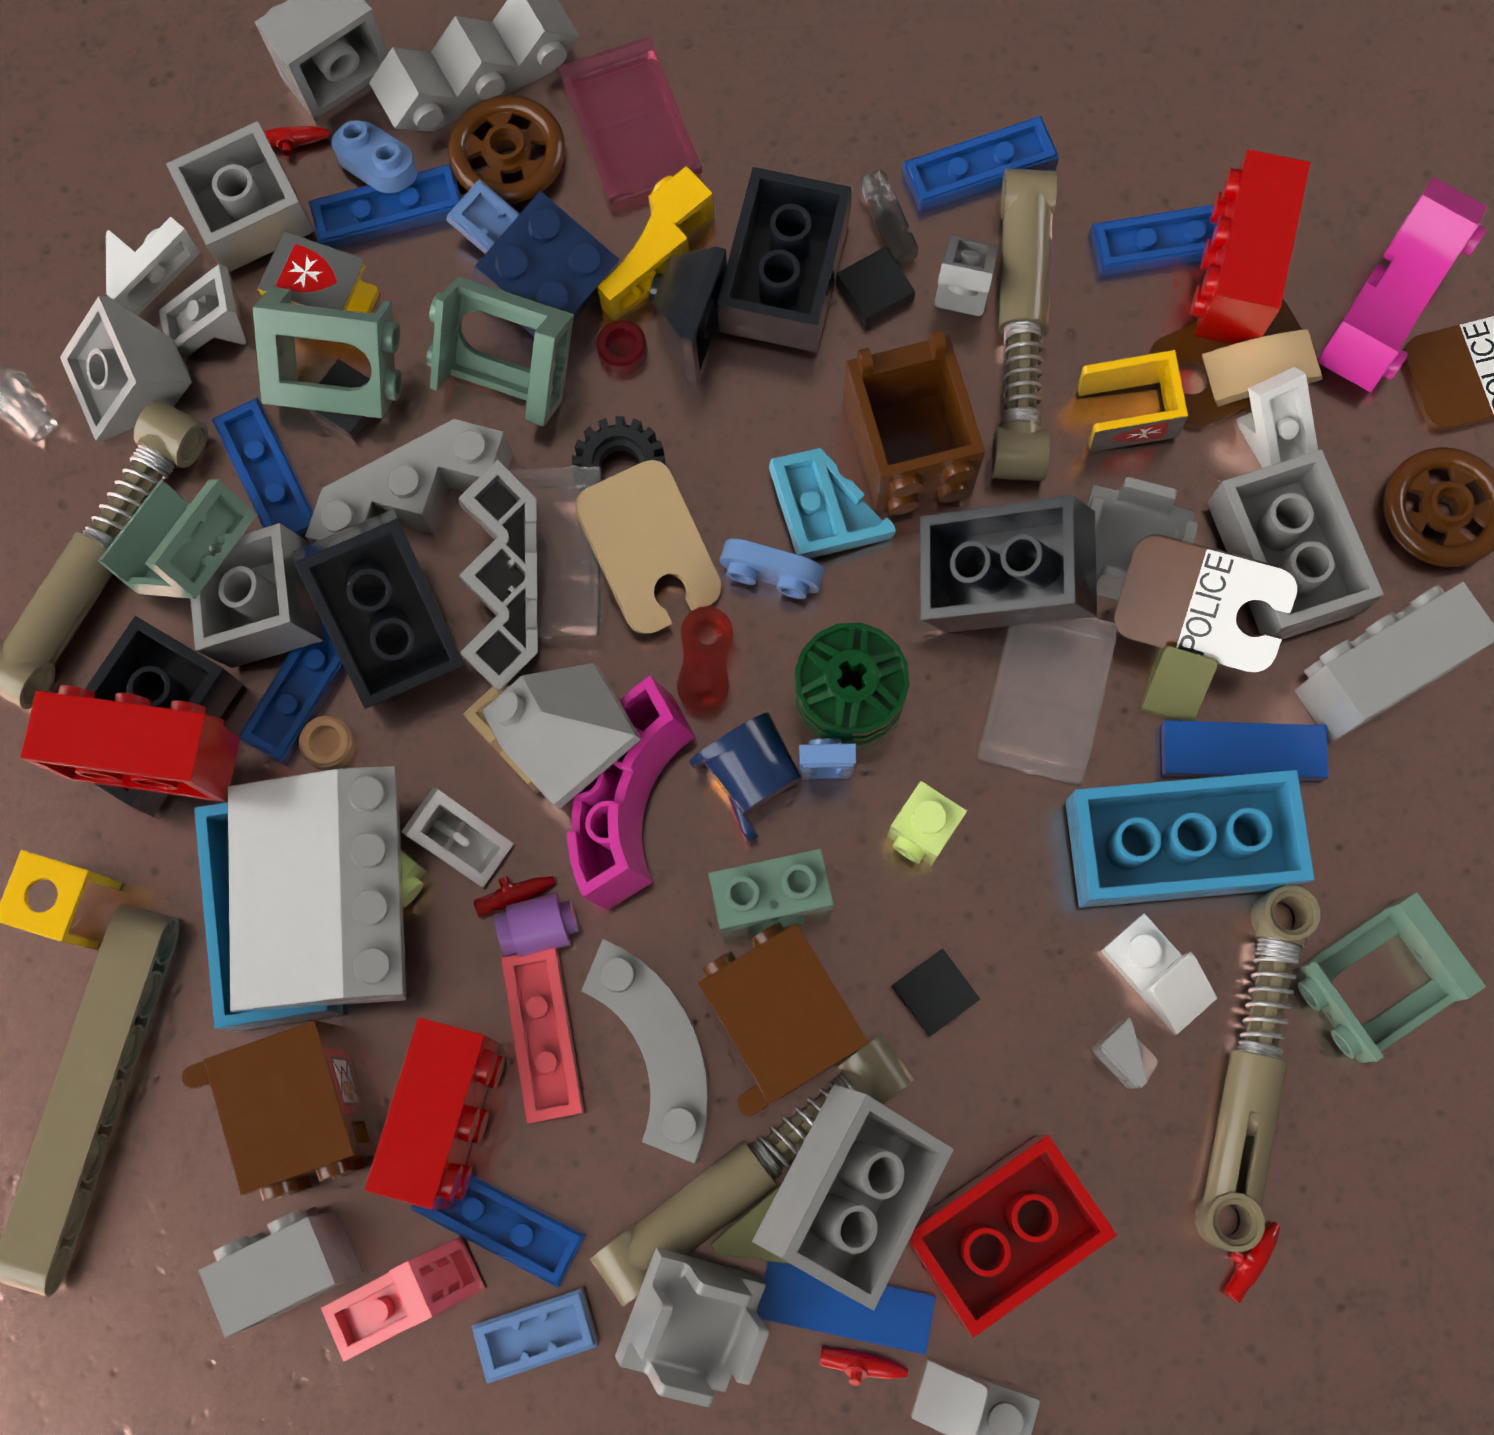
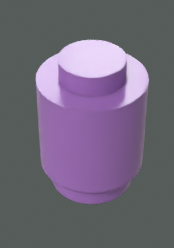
(535, 925)

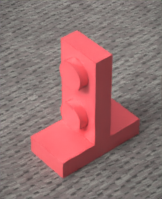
(402, 1298)

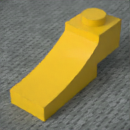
(678, 211)

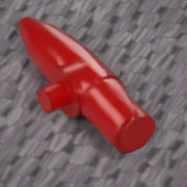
(290, 137)
(512, 894)
(1251, 1263)
(861, 1364)

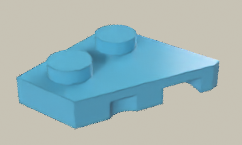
(823, 507)

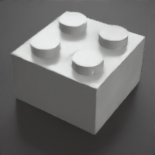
(323, 49)
(239, 196)
(256, 602)
(277, 1272)

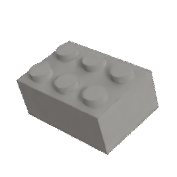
(1298, 522)
(1395, 659)
(853, 1195)

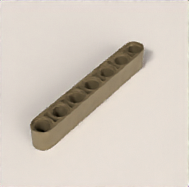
(86, 1100)

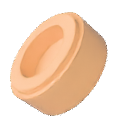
(327, 743)

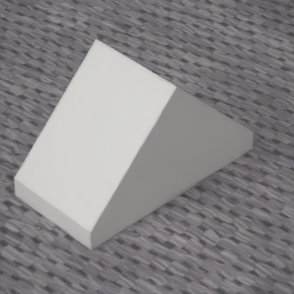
(457, 837)

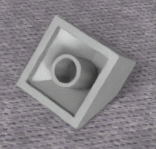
(121, 367)
(561, 728)

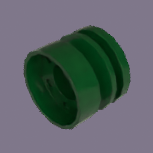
(847, 714)

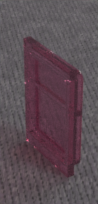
(628, 118)

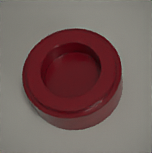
(621, 346)

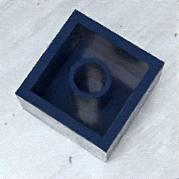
(547, 259)

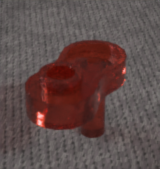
(703, 675)

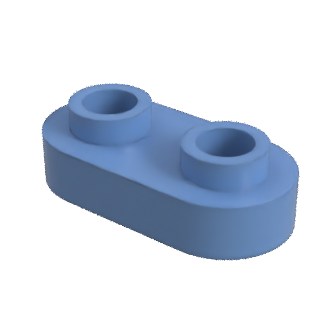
(374, 156)
(789, 572)

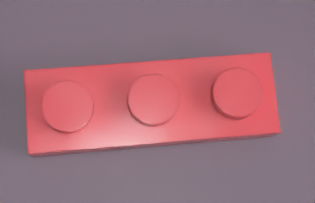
(542, 1036)

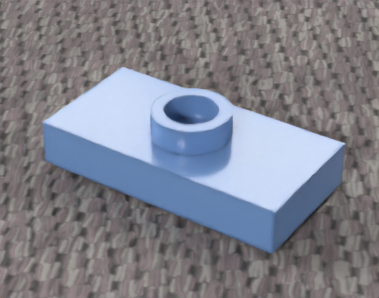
(482, 216)
(826, 759)
(535, 1335)

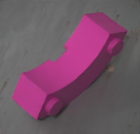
(1394, 296)
(610, 810)

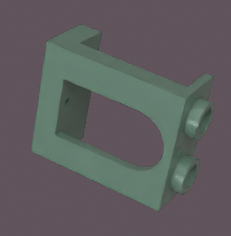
(374, 334)
(454, 356)
(169, 540)
(780, 888)
(1432, 947)

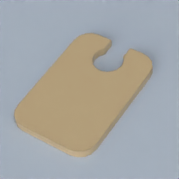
(639, 535)

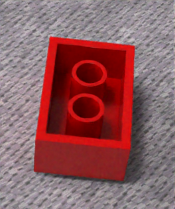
(1249, 247)
(131, 743)
(435, 1116)
(1009, 1233)

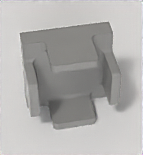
(1125, 519)
(694, 1327)

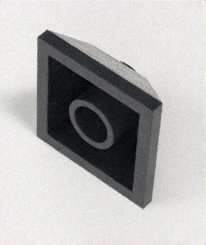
(687, 306)

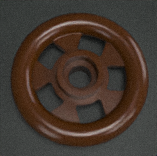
(499, 113)
(1408, 525)

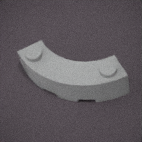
(668, 1045)

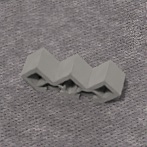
(473, 64)
(411, 479)
(503, 574)

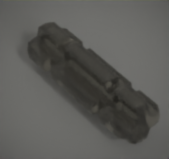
(889, 217)

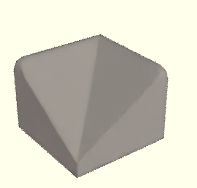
(1125, 1055)

